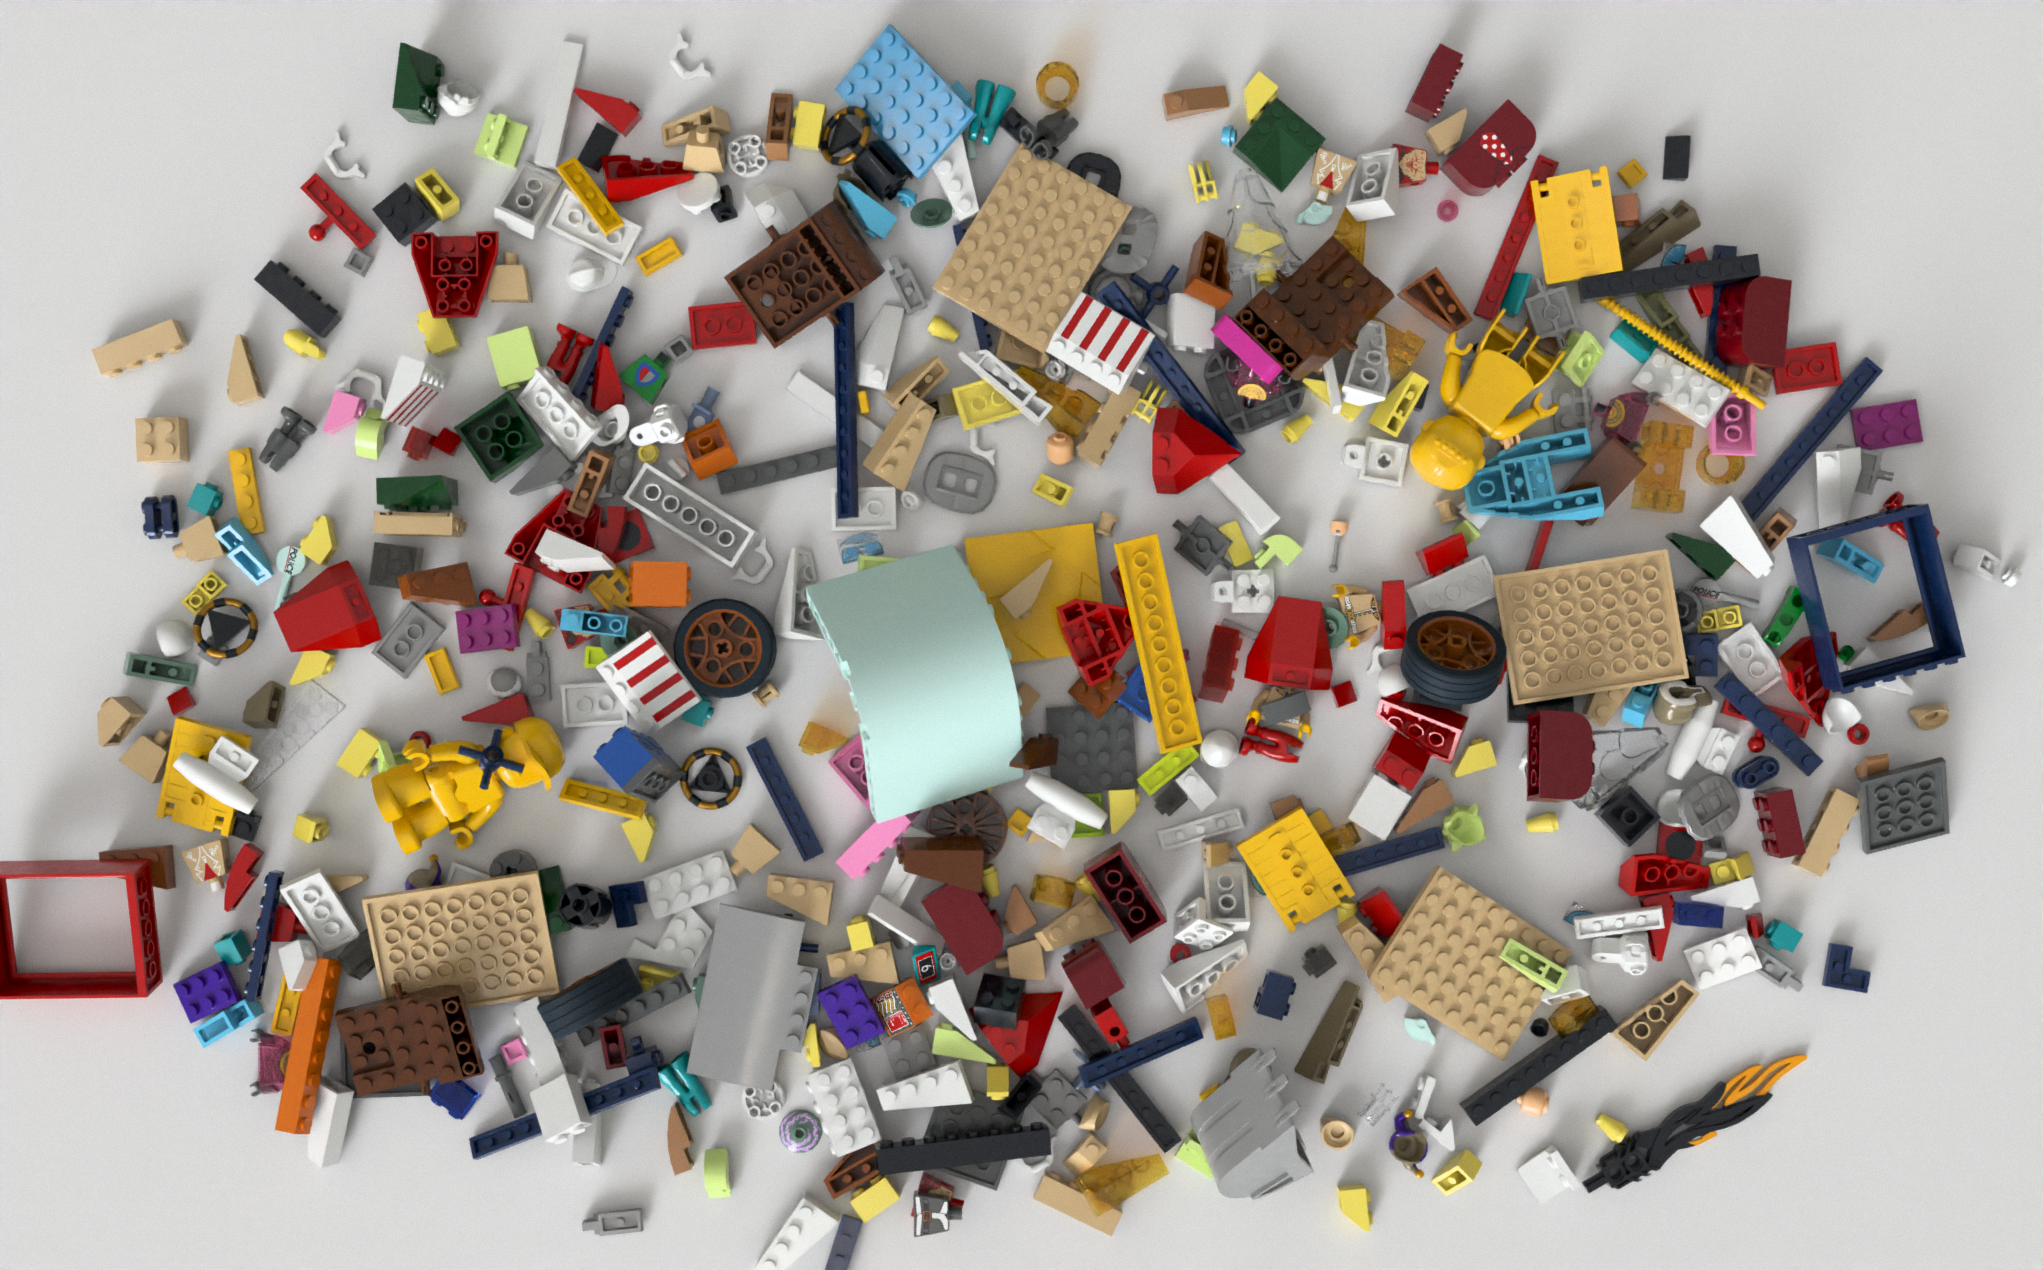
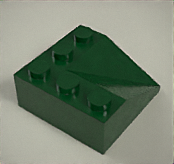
(417, 85)
(1279, 145)
(500, 437)
(417, 491)

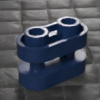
(153, 523)
(1755, 772)

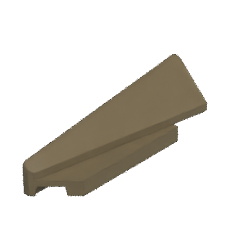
(1660, 228)
(1331, 1035)

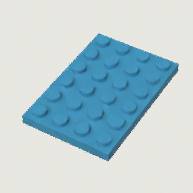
(906, 101)

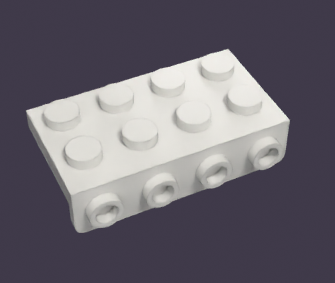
(559, 412)
(843, 1108)

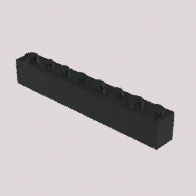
(1668, 278)
(1536, 1067)
(962, 1149)

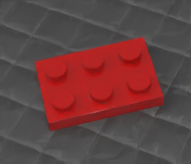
(721, 326)
(1808, 369)

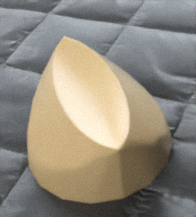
(1930, 715)
(832, 1044)
(1095, 1114)
(1336, 1133)

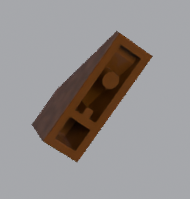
(1037, 753)

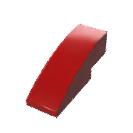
(1702, 296)
(611, 537)
(241, 875)

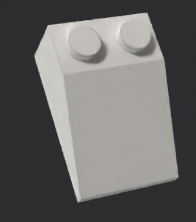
(1374, 185)
(527, 199)
(569, 555)
(1227, 895)
(950, 1002)

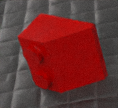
(1443, 554)
(1402, 761)
(1380, 911)

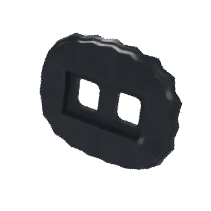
(1101, 165)

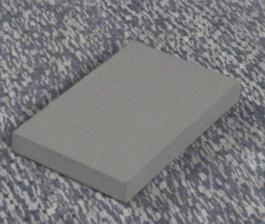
(408, 640)

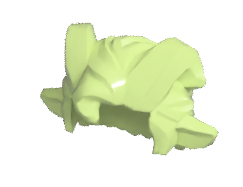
(1463, 827)

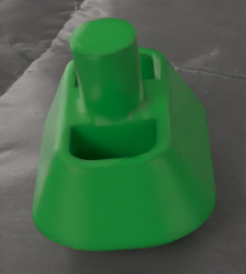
(1846, 653)

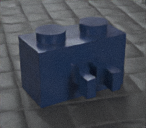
(642, 1057)

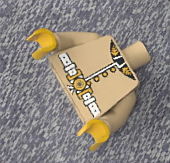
(1360, 610)
(1277, 693)

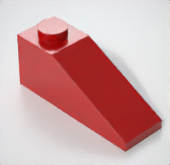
(612, 109)
(606, 384)
(1393, 615)
(503, 712)
(1658, 937)

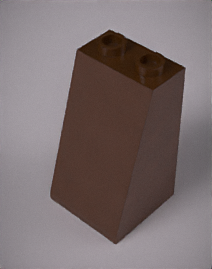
(1611, 468)
(944, 859)

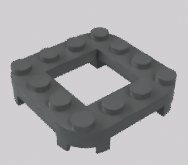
(1256, 417)

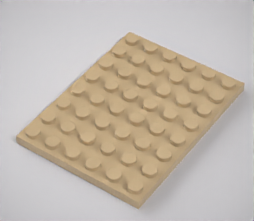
(1032, 248)
(1590, 627)
(466, 934)
(1451, 966)

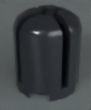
(881, 170)
(584, 906)

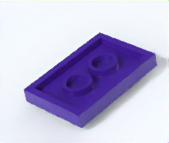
(207, 991)
(851, 1011)

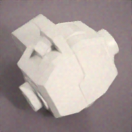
(664, 425)
(1628, 951)

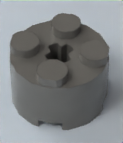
(1694, 608)
(513, 858)

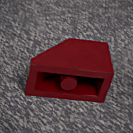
(613, 1046)

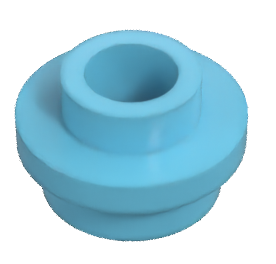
(1229, 135)
(906, 197)

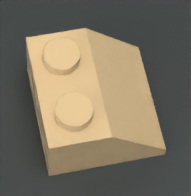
(117, 719)

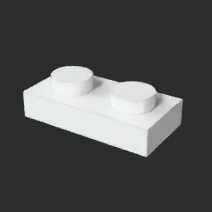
(1419, 1104)

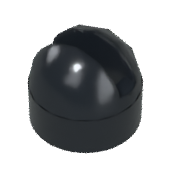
(1540, 1027)

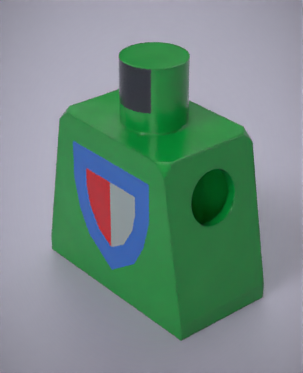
(647, 376)

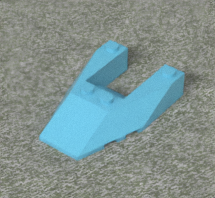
(1522, 486)

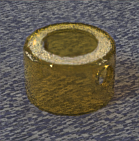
(1057, 69)
(1735, 470)
(1052, 890)

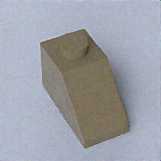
(944, 406)
(264, 706)

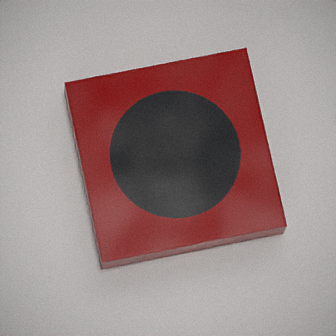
(635, 537)
(1678, 844)

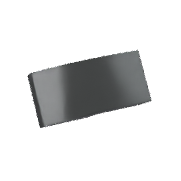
(1286, 708)

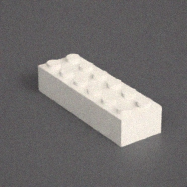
(690, 515)

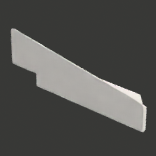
(1007, 384)
(898, 883)

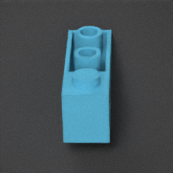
(593, 622)
(1639, 704)

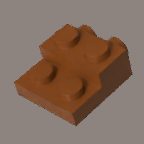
(1099, 696)

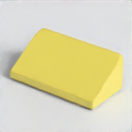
(1239, 551)
(656, 973)

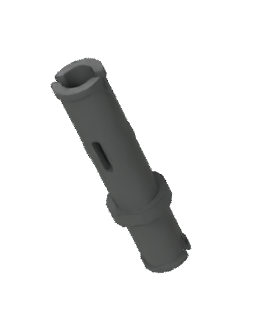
(504, 1078)

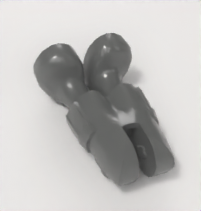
(1053, 128)
(280, 442)

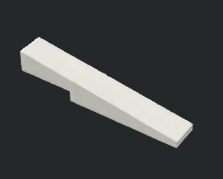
(559, 105)

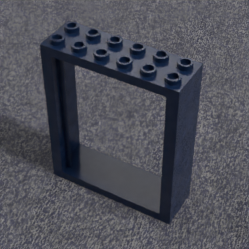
(1933, 589)

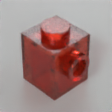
(418, 444)

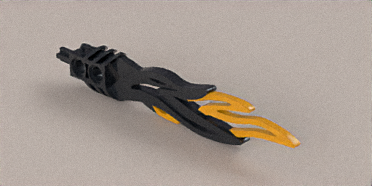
(1700, 1113)

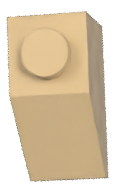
(1447, 133)
(1085, 1154)

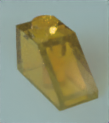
(820, 739)
(1341, 838)
(1572, 1015)
(1220, 1016)

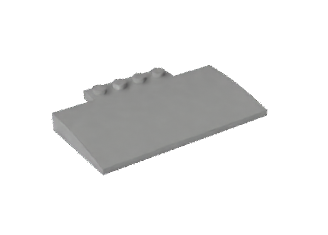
(751, 997)

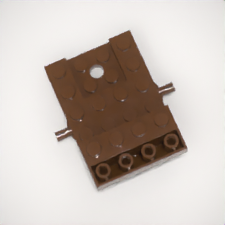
(805, 273)
(1313, 311)
(414, 1038)

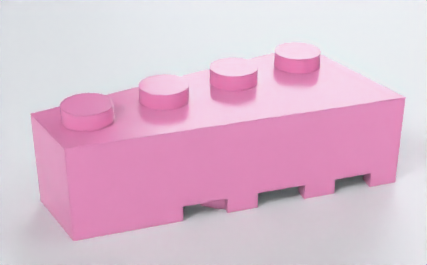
(872, 843)

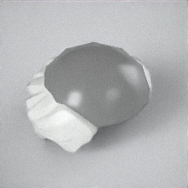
(503, 683)

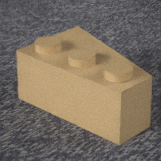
(803, 894)
(1075, 924)
(869, 964)

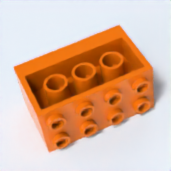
(659, 584)

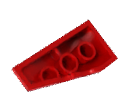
(633, 179)
(1429, 726)
(1661, 874)

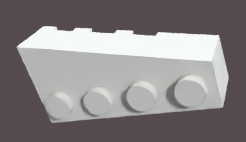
(956, 181)
(544, 1050)
(929, 1088)
(800, 1232)

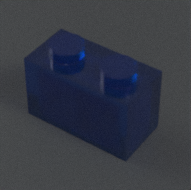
(1698, 914)
(455, 1097)

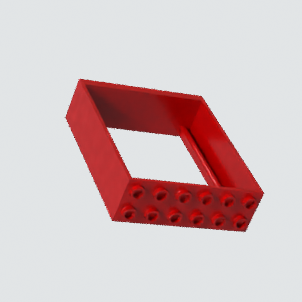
(85, 984)

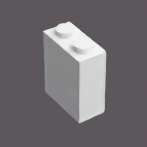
(1189, 324)
(1378, 805)
(560, 1108)

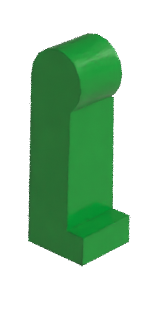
(1784, 618)

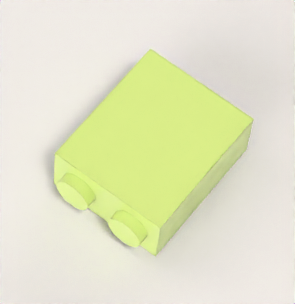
(514, 357)

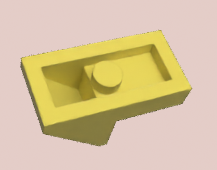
(1052, 490)
(1731, 868)
(812, 1040)

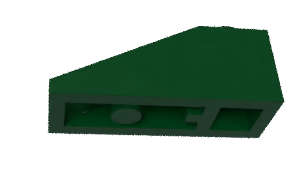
(1706, 556)
(552, 887)

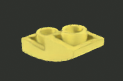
(207, 590)
(1720, 619)

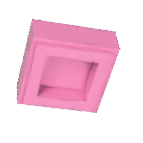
(514, 1051)

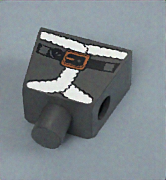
(933, 1213)

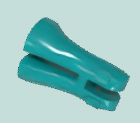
(1003, 98)
(695, 1089)

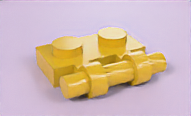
(607, 593)

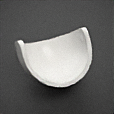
(175, 638)
(1391, 680)
(1840, 715)
(1668, 808)

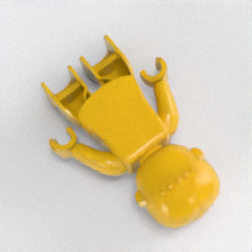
(1452, 445)
(454, 782)

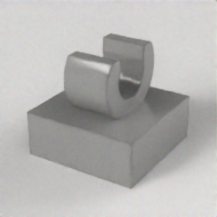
(213, 660)

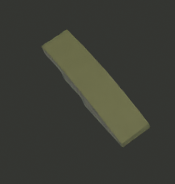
(1665, 318)

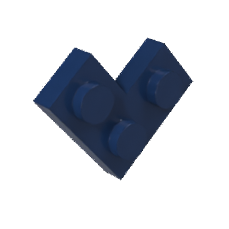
(1705, 649)
(623, 900)
(1838, 970)

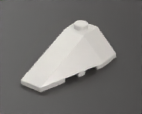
(878, 349)
(1368, 369)
(1836, 482)
(793, 613)
(1193, 976)

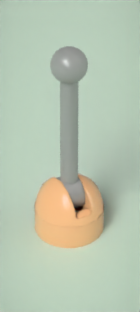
(1338, 529)

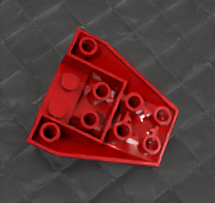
(455, 270)
(561, 521)
(329, 613)
(1292, 647)

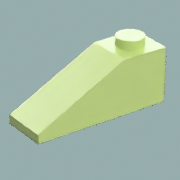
(1533, 965)
(954, 1043)

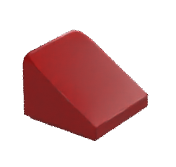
(447, 442)
(1343, 694)
(181, 701)
(1755, 925)

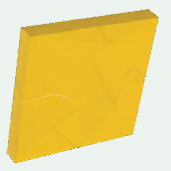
(1008, 558)

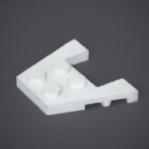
(680, 944)

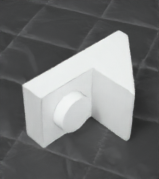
(1442, 1133)

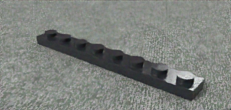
(1124, 1083)

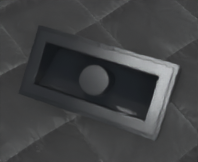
(597, 145)
(1676, 158)
(1019, 1097)

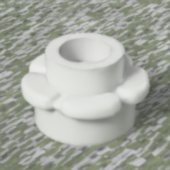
(1049, 369)
(2011, 576)
(947, 966)

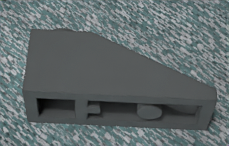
(550, 470)

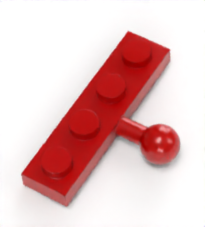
(337, 212)
(516, 593)
(1796, 722)

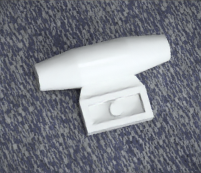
(1702, 742)
(222, 773)
(1061, 808)

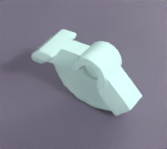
(1314, 214)
(1419, 1030)

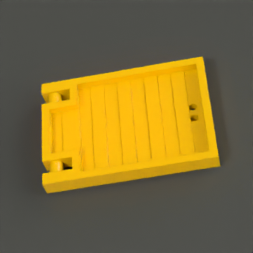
(1577, 226)
(192, 804)
(1295, 868)

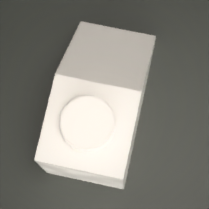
(1976, 561)
(1195, 788)
(298, 963)
(1573, 987)

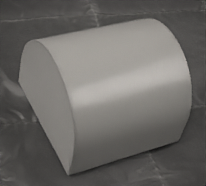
(679, 349)
(1714, 848)

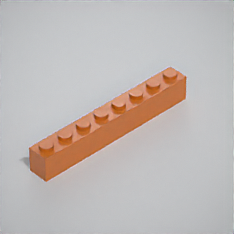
(308, 1048)

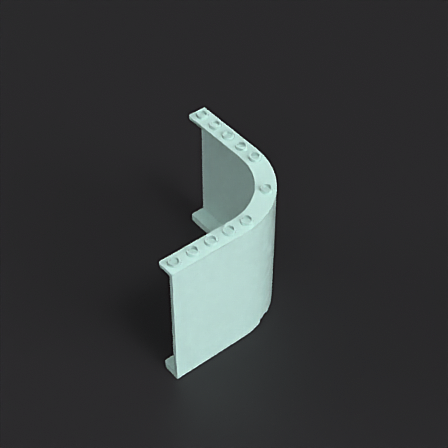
(924, 679)

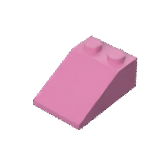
(1733, 428)
(851, 768)

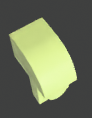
(369, 434)
(1279, 545)
(717, 1173)

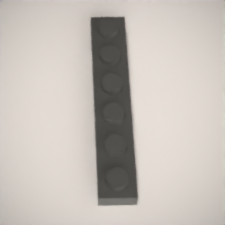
(777, 470)
(638, 1007)

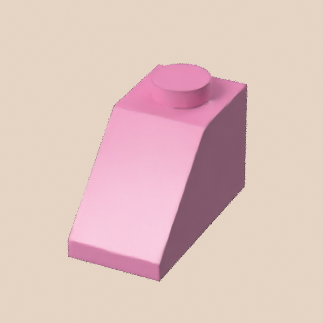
(343, 411)

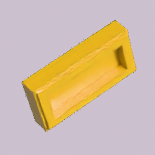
(658, 256)
(442, 671)

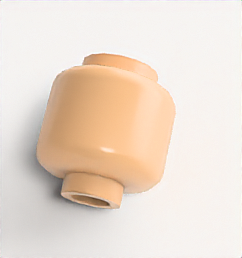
(1060, 448)
(1534, 1101)

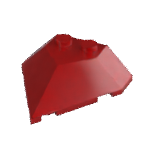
(1185, 451)
(1095, 636)
(1803, 678)
(1024, 1046)

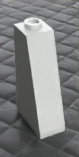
(1244, 499)
(1738, 535)
(329, 1122)
(588, 1144)

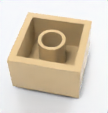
(162, 440)

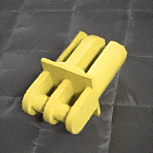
(1203, 184)
(303, 344)
(1148, 404)

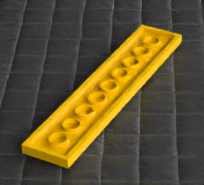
(1158, 643)

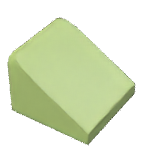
(1468, 530)

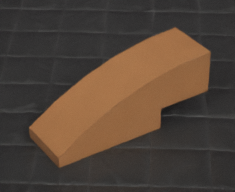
(1900, 623)
(678, 1140)

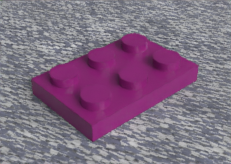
(1886, 425)
(487, 628)

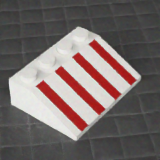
(1101, 343)
(412, 390)
(648, 682)

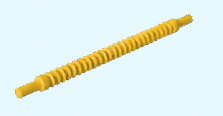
(1741, 391)

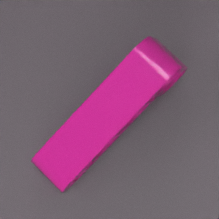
(1246, 349)

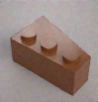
(1627, 210)
(1207, 272)
(1436, 301)
(440, 585)
(160, 859)
(852, 1171)

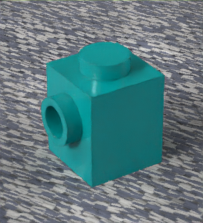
(206, 499)
(699, 712)
(1782, 935)
(233, 947)

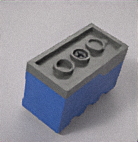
(638, 764)

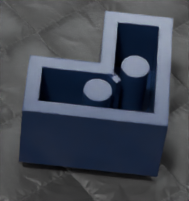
(1274, 995)

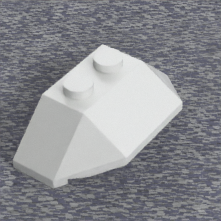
(777, 207)

